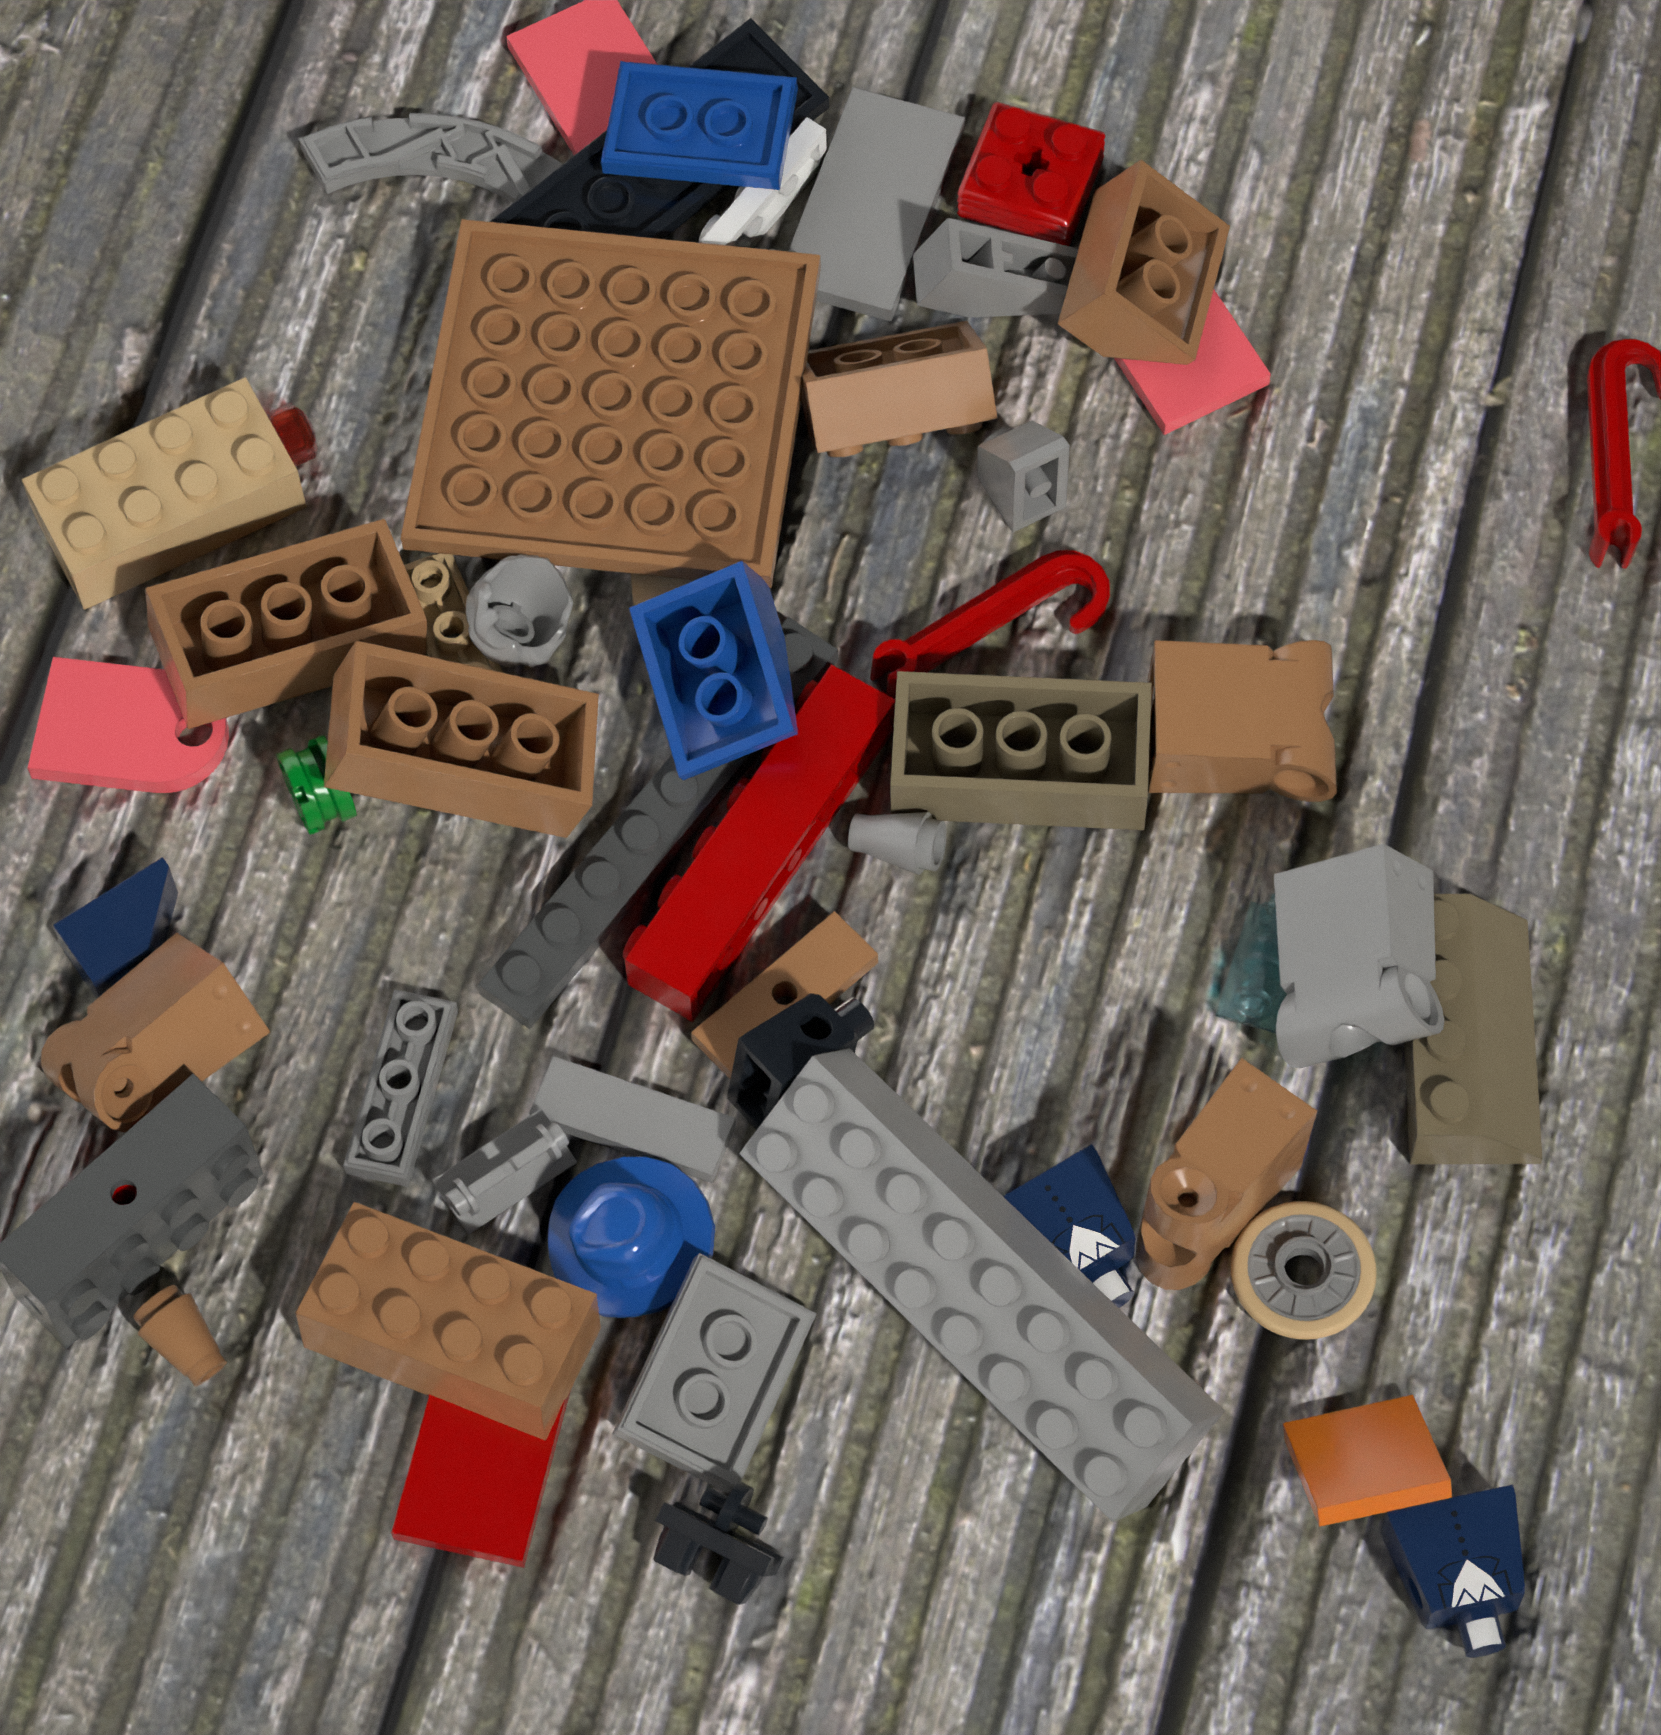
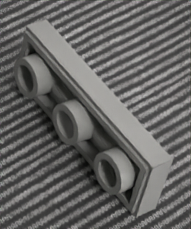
(393, 1119)

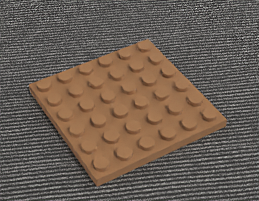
(612, 402)

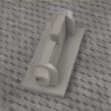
(505, 1170)

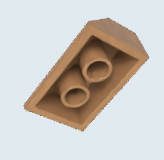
(1144, 270)
(897, 389)

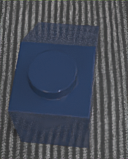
(120, 927)

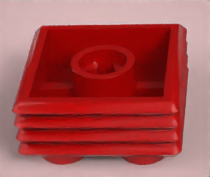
(1040, 205)

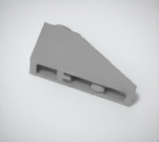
(991, 272)

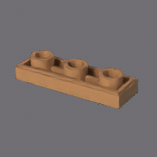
(820, 963)

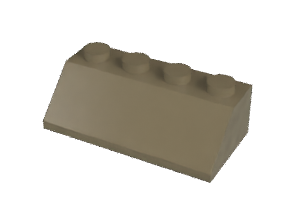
(1477, 1079)

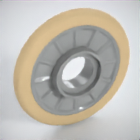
(1294, 1308)

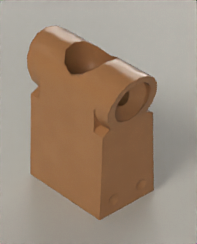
(1242, 719)
(151, 1033)
(1221, 1176)

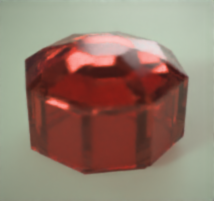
(295, 432)

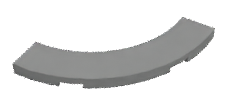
(427, 147)

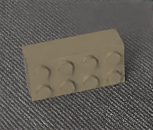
(1021, 750)

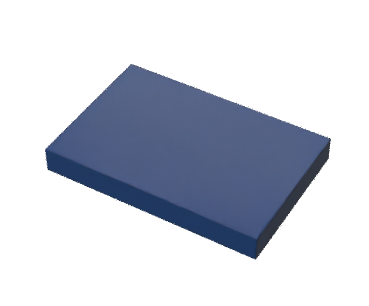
(699, 125)

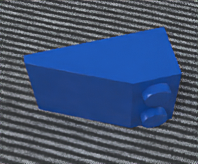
(717, 668)

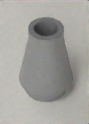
(902, 839)

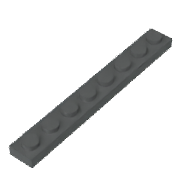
(626, 864)

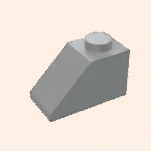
(1025, 472)

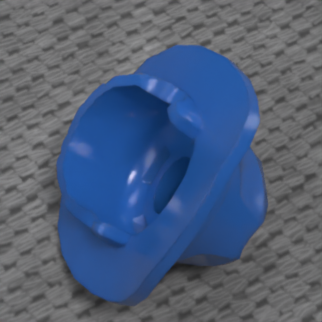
(629, 1233)

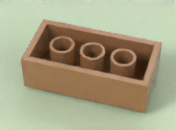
(281, 621)
(461, 740)
(449, 1320)

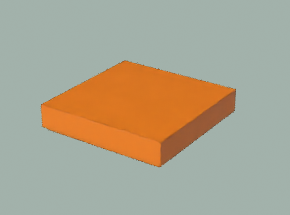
(1367, 1460)

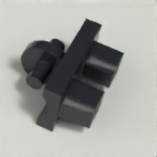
(689, 1531)

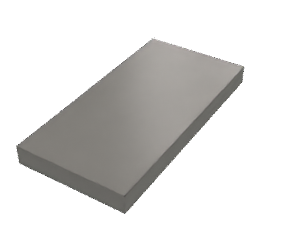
(876, 199)

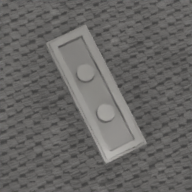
(634, 1118)

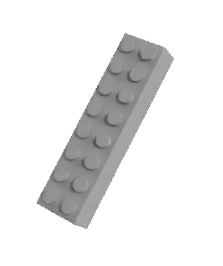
(981, 1283)

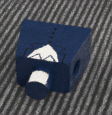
(1082, 1219)
(1461, 1563)

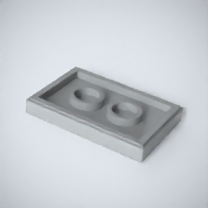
(714, 1373)

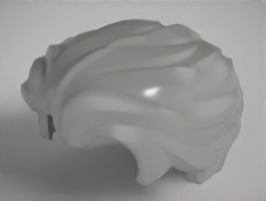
(519, 611)

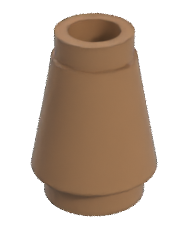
(180, 1334)

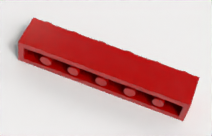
(759, 843)

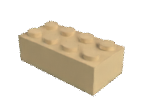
(165, 493)

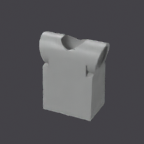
(1355, 955)

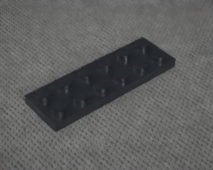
(590, 201)

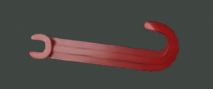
(1610, 445)
(993, 610)

